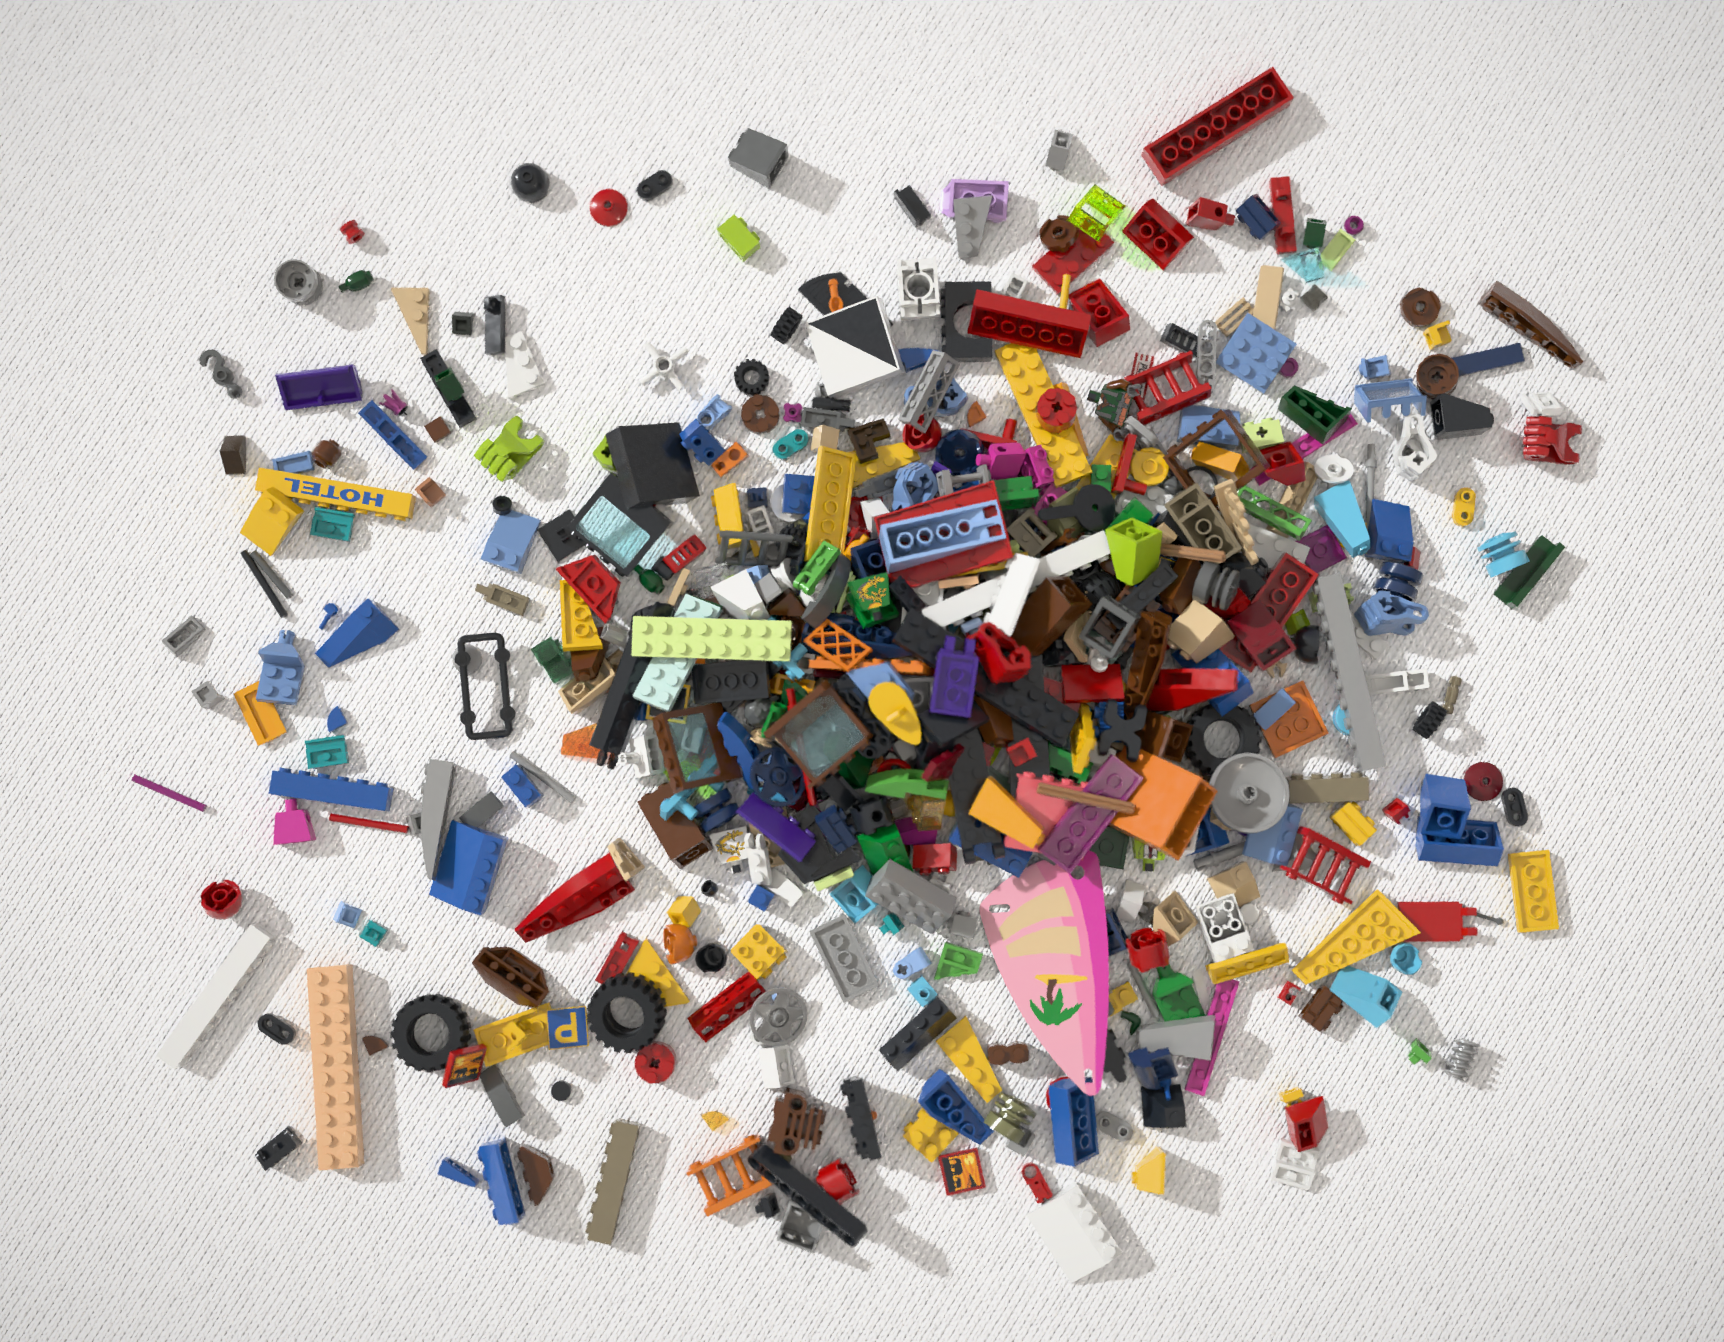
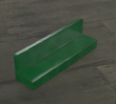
(1525, 576)

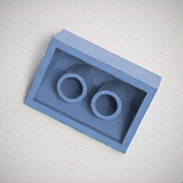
(1220, 436)
(1276, 842)

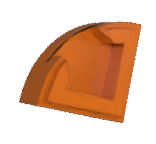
(975, 414)

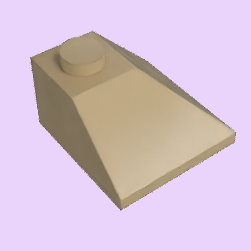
(1236, 880)
(1173, 918)

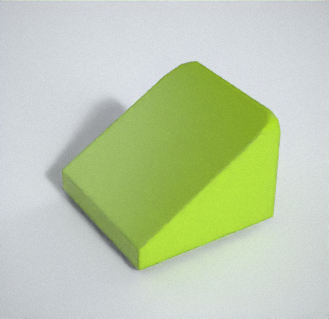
(1296, 621)

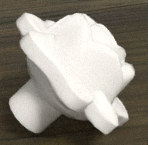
(1289, 299)

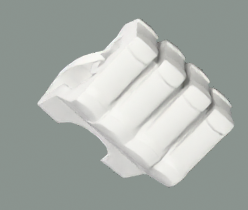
(1416, 439)

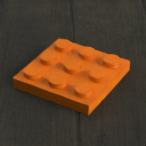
(1296, 726)

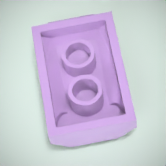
(973, 188)

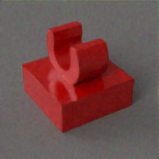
(1396, 810)

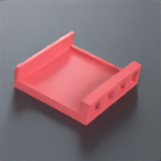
(1043, 808)

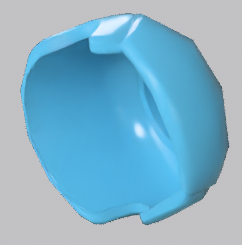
(1405, 959)

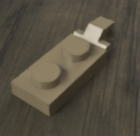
(504, 598)

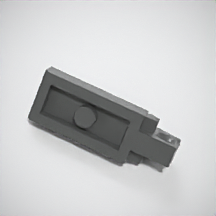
(816, 417)
(878, 485)

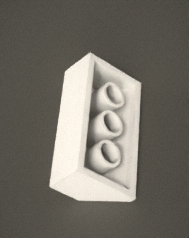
(1012, 592)

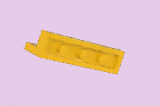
(1248, 963)

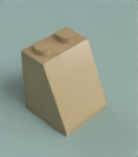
(1198, 632)

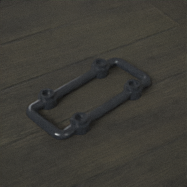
(506, 713)

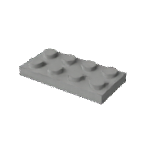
(844, 958)

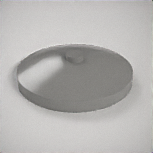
(1249, 793)

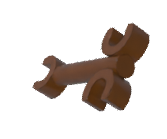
(1066, 538)

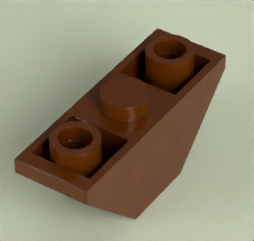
(537, 1172)

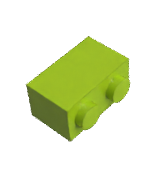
(738, 237)

